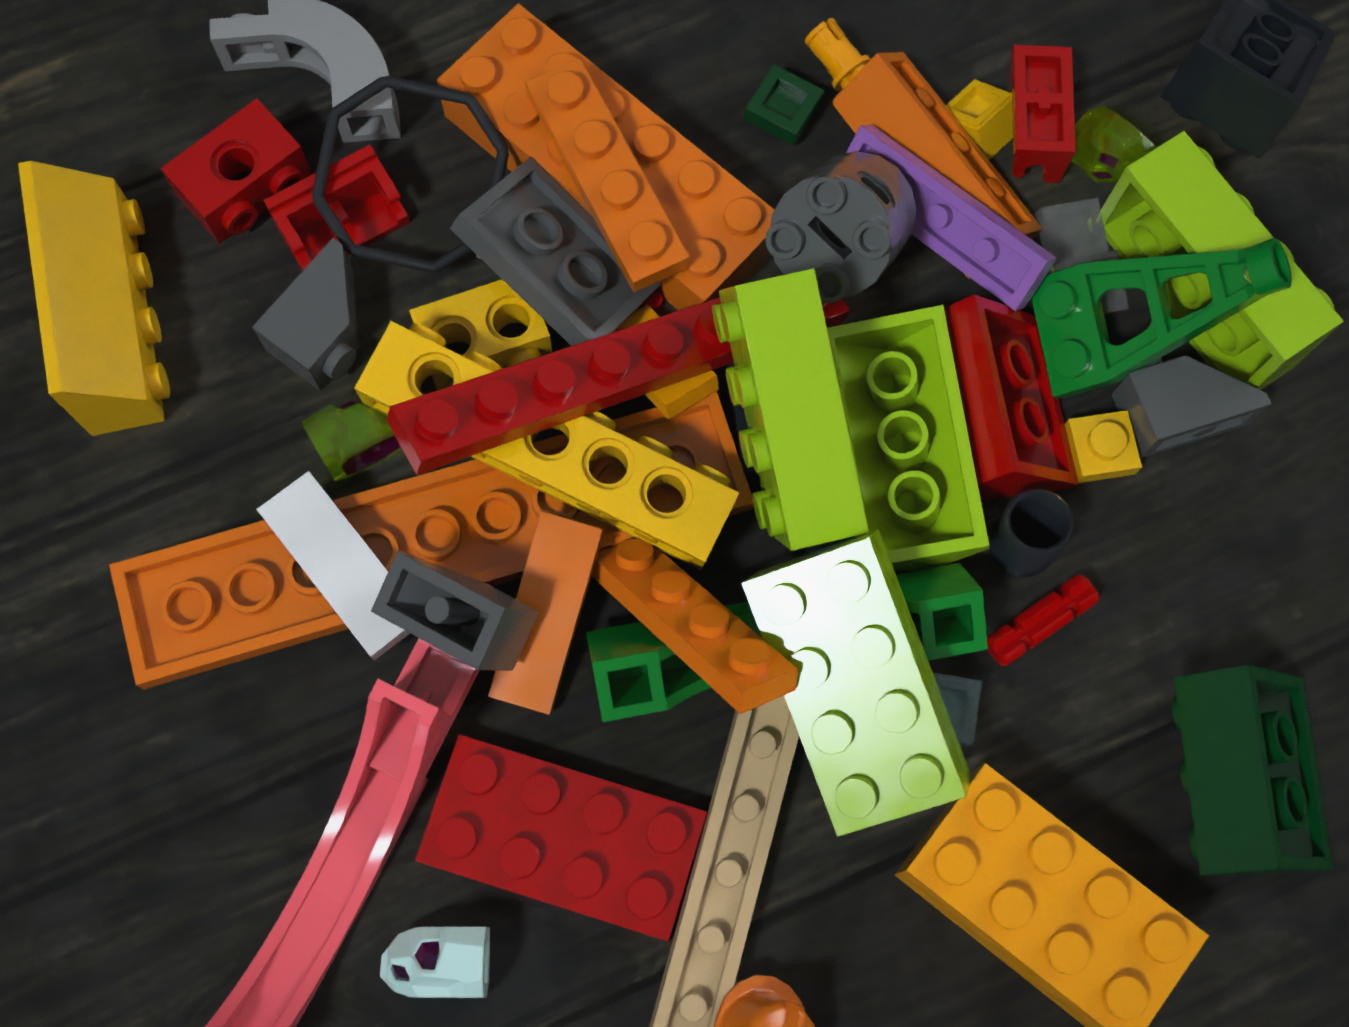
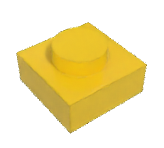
(1103, 446)

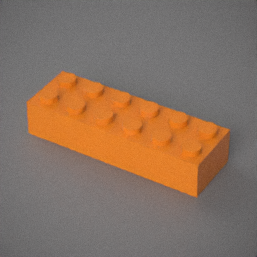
(708, 207)

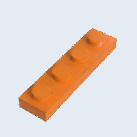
(607, 175)
(695, 625)

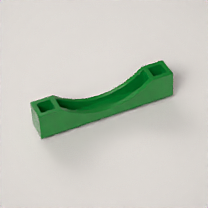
(643, 676)

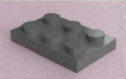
(550, 254)

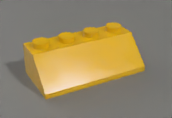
(93, 298)

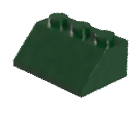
(1250, 773)

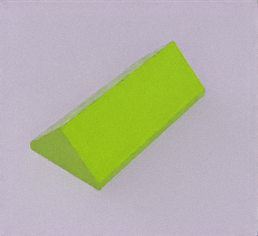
(910, 437)

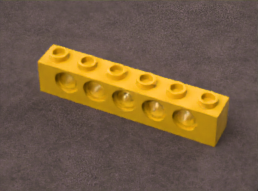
(412, 354)

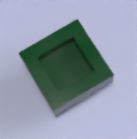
(783, 105)

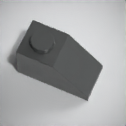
(315, 320)
(1184, 403)
(455, 613)

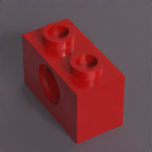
(242, 143)

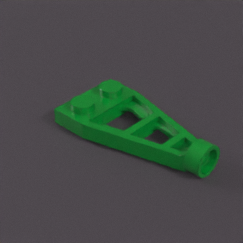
(1074, 322)

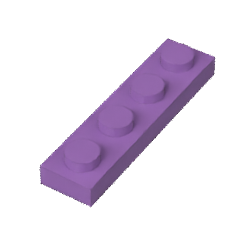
(964, 228)

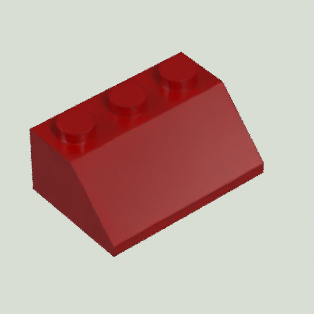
(1008, 400)

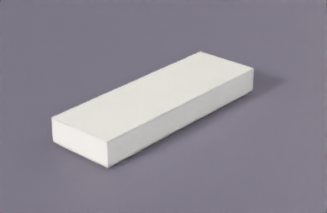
(333, 559)

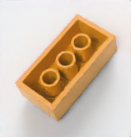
(1051, 905)

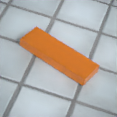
(555, 585)

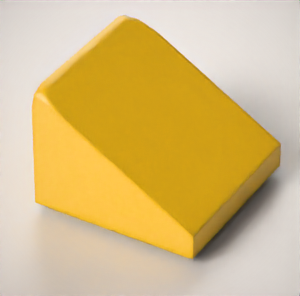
(984, 115)

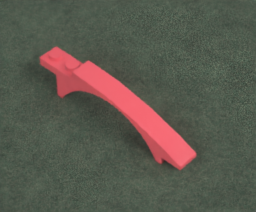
(381, 790)

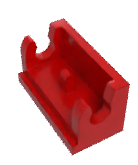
(1042, 110)
(357, 194)

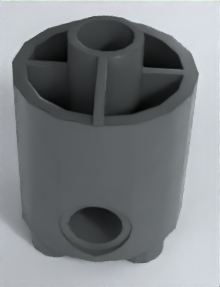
(844, 223)

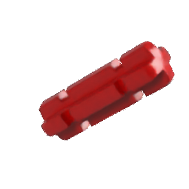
(1042, 620)

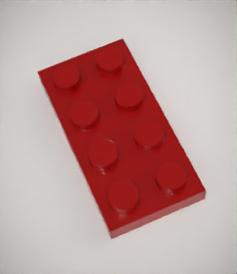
(562, 837)

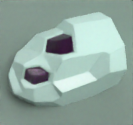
(438, 962)

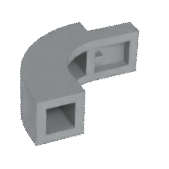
(318, 40)

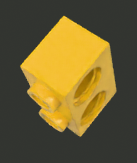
(477, 319)

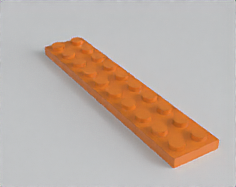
(249, 596)

